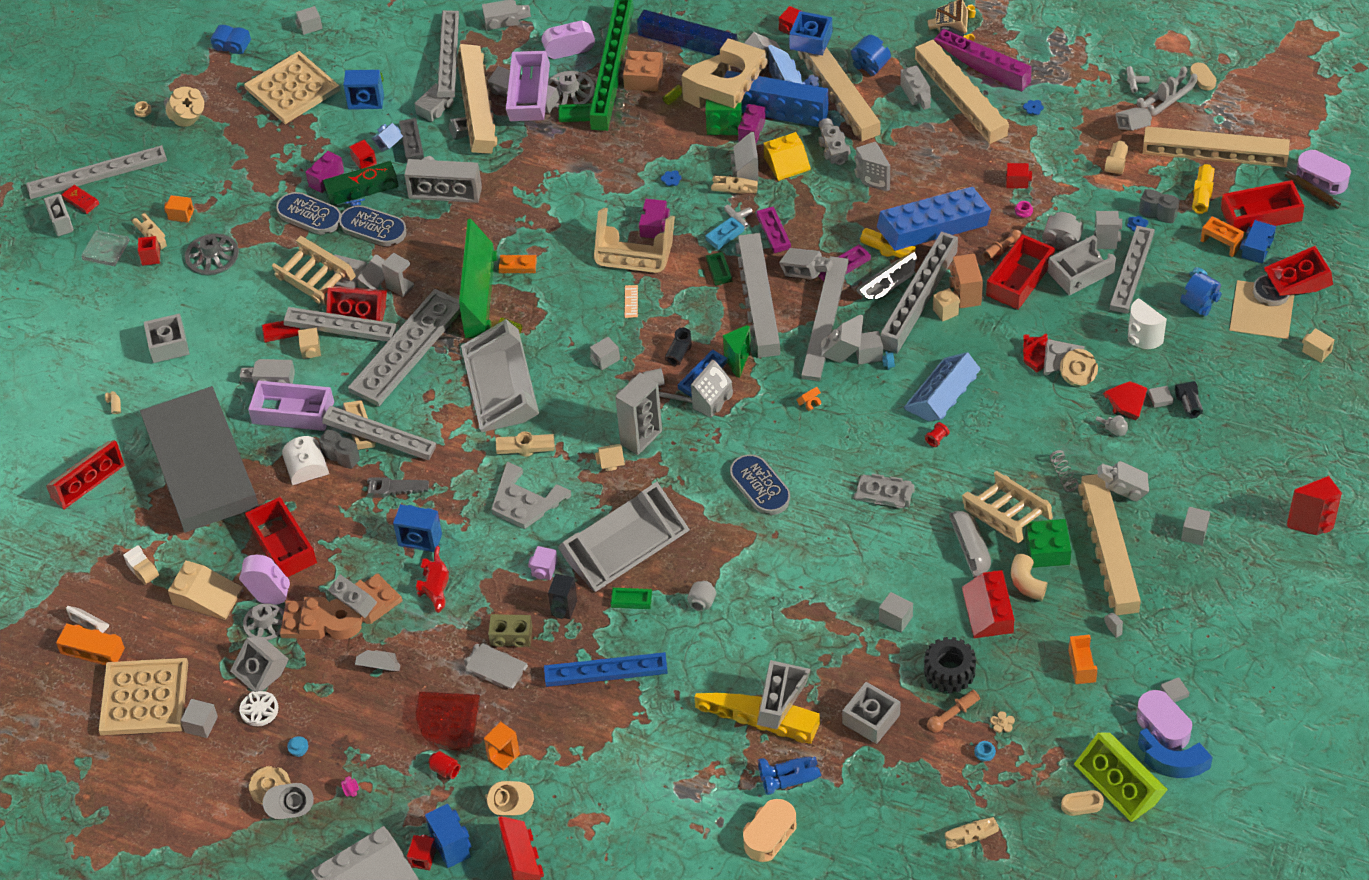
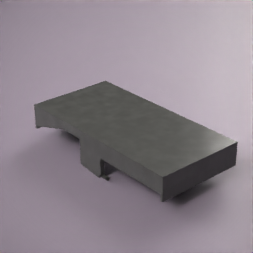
(199, 459)

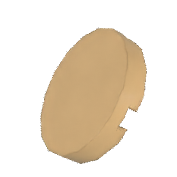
(1078, 367)
(264, 780)

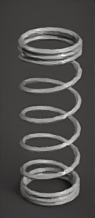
(1060, 459)

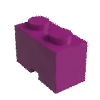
(752, 121)
(325, 167)
(654, 219)

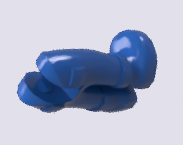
(803, 771)

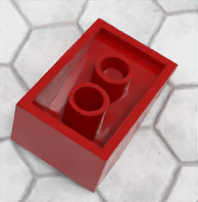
(1300, 273)

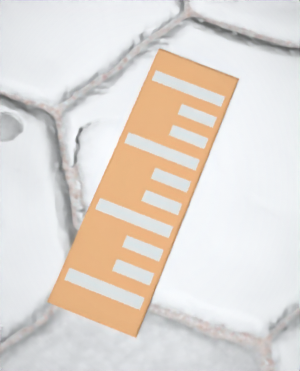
(631, 301)

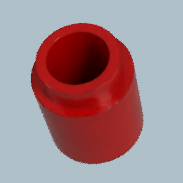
(444, 765)

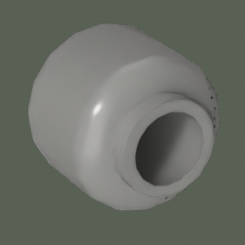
(701, 595)

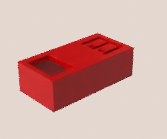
(1264, 204)
(1017, 276)
(283, 542)

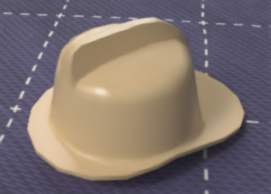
(509, 798)

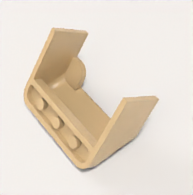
(631, 256)

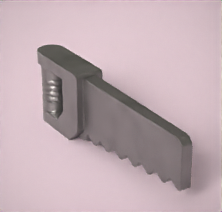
(395, 486)

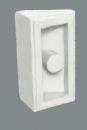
(86, 619)

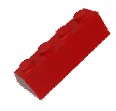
(86, 474)

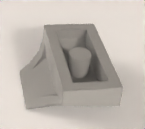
(378, 659)

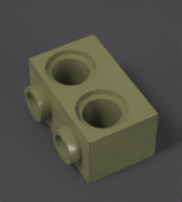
(510, 626)

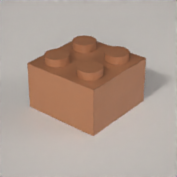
(643, 71)
(966, 280)

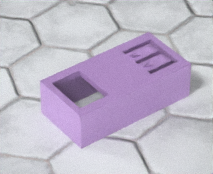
(528, 89)
(299, 407)

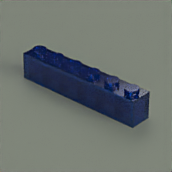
(682, 32)

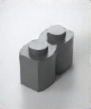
(1159, 206)
(339, 449)

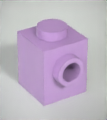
(543, 563)

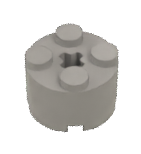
(1062, 231)

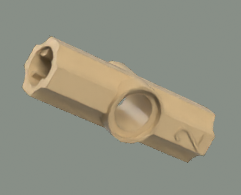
(525, 444)

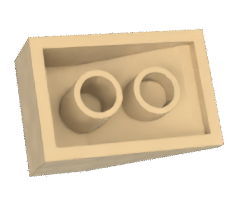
(691, 76)
(203, 591)

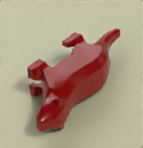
(436, 581)

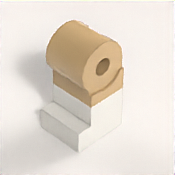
(140, 565)

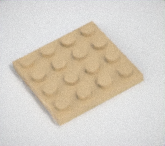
(292, 87)
(143, 696)

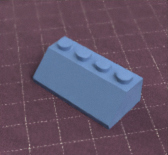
(943, 387)

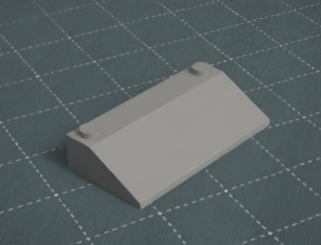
(499, 378)
(624, 538)

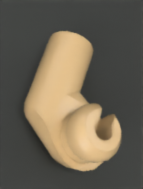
(115, 402)

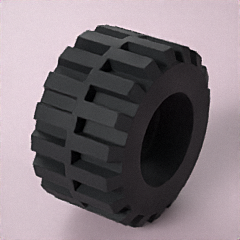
(949, 678)

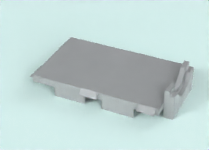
(884, 490)
(494, 666)

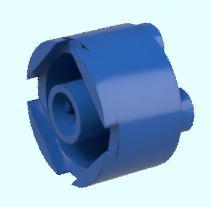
(870, 54)
(1201, 293)

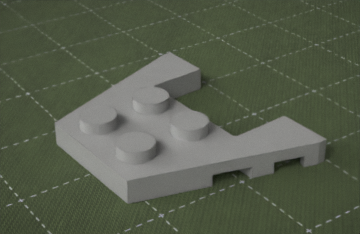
(521, 505)

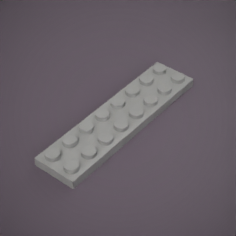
(406, 348)

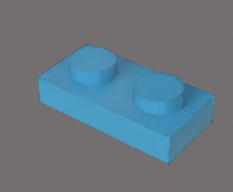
(724, 233)

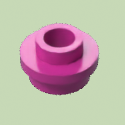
(1023, 209)
(350, 786)

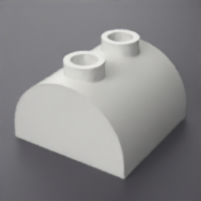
(1145, 326)
(304, 459)

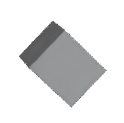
(870, 348)
(1195, 526)
(895, 612)
(199, 718)

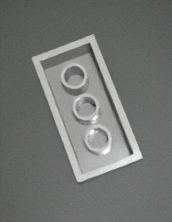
(443, 180)
(638, 413)

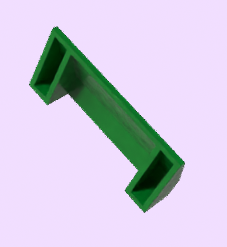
(476, 281)

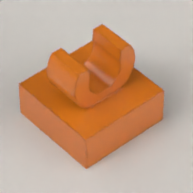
(810, 397)

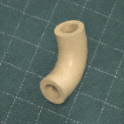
(1023, 579)

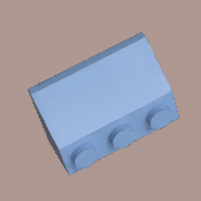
(782, 66)

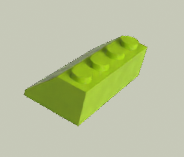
(1120, 776)

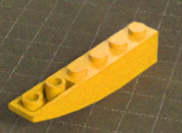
(797, 724)

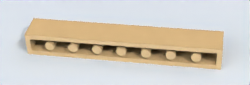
(961, 91)
(843, 94)
(476, 99)
(1216, 146)
(1109, 545)

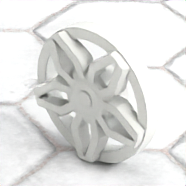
(259, 708)

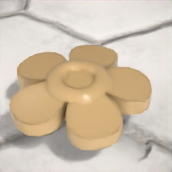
(1002, 723)

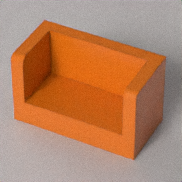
(1223, 232)
(1081, 659)
(501, 746)

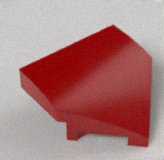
(1034, 351)
(1127, 399)

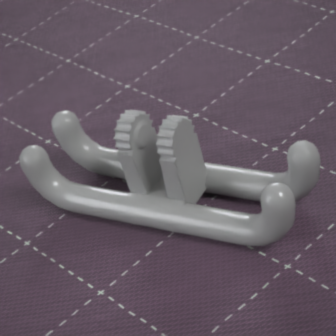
(1168, 93)

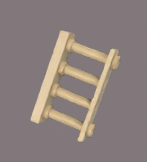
(317, 255)
(1002, 521)

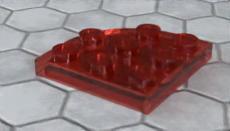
(448, 719)

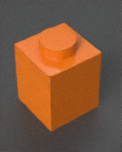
(179, 208)

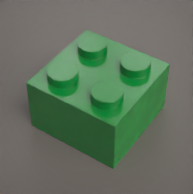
(722, 119)
(1048, 543)

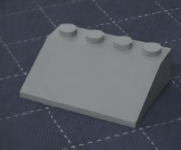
(368, 859)

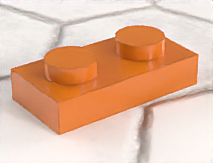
(517, 264)

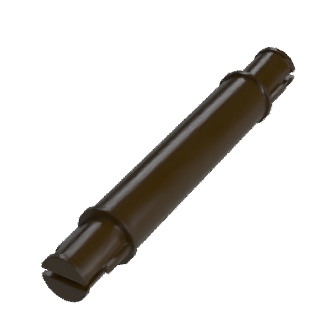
(1313, 190)

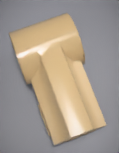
(1116, 161)

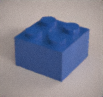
(810, 33)
(363, 89)
(417, 528)
(449, 836)

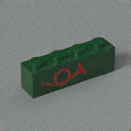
(360, 183)

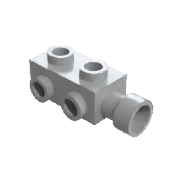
(833, 142)

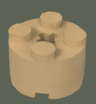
(185, 106)

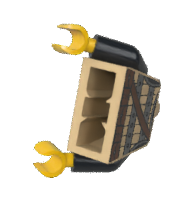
(953, 18)

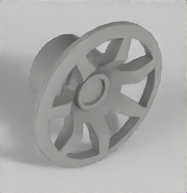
(263, 618)

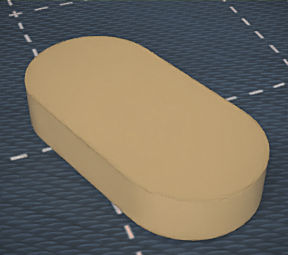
(1205, 79)
(1082, 803)

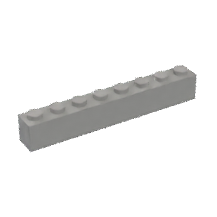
(919, 292)
(758, 295)

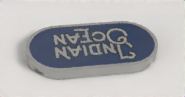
(308, 213)
(373, 225)
(760, 484)

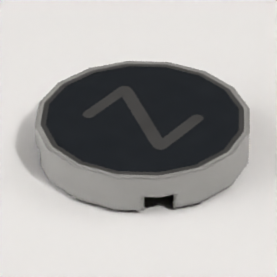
(1265, 292)

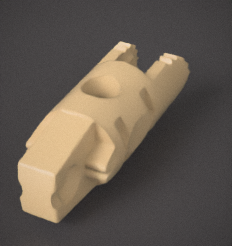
(733, 185)
(149, 228)
(970, 833)

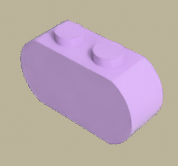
(568, 39)
(1323, 172)
(264, 579)
(1164, 720)

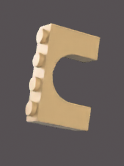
(731, 90)

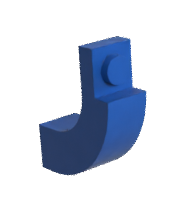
(1174, 763)

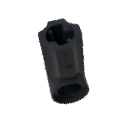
(679, 346)
(1188, 395)

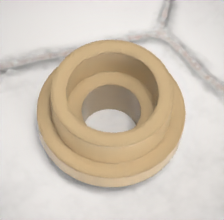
(142, 109)

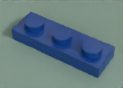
(685, 384)

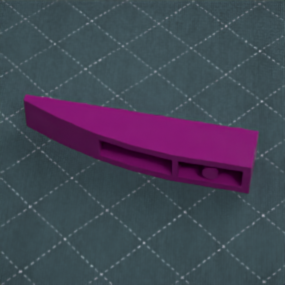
(985, 60)

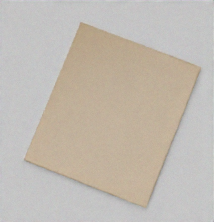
(1257, 317)

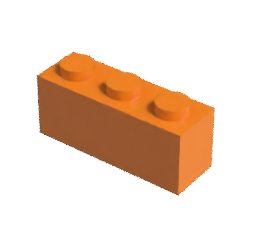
(90, 644)

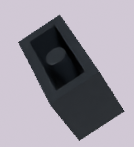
(562, 596)

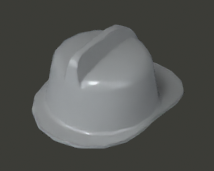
(288, 801)

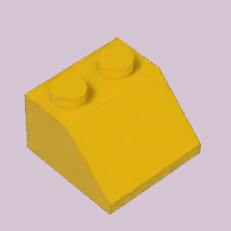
(786, 156)

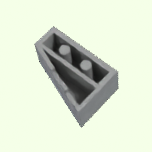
(780, 691)

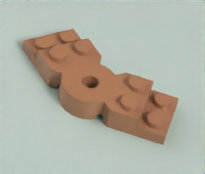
(317, 615)

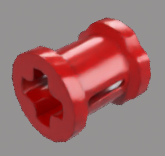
(937, 434)

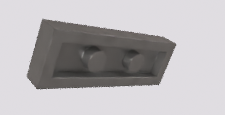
(411, 139)

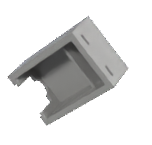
(1080, 266)

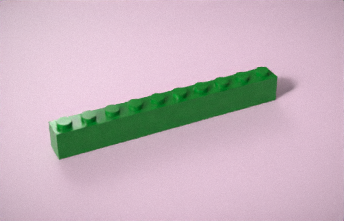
(611, 65)

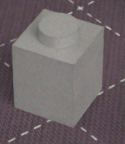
(308, 20)
(604, 353)

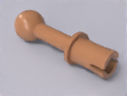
(997, 248)
(936, 723)

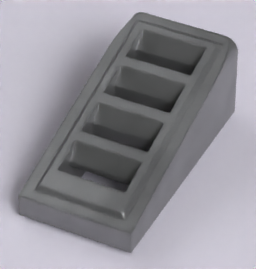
(457, 128)

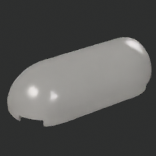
(888, 277)
(971, 542)

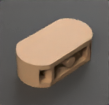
(769, 830)

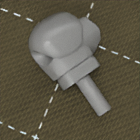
(1115, 425)

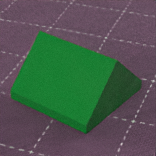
(737, 349)

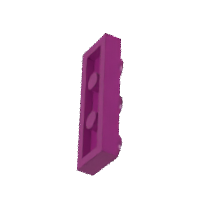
(773, 229)
(856, 257)

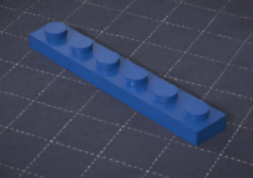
(605, 669)

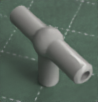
(1132, 79)
(738, 215)

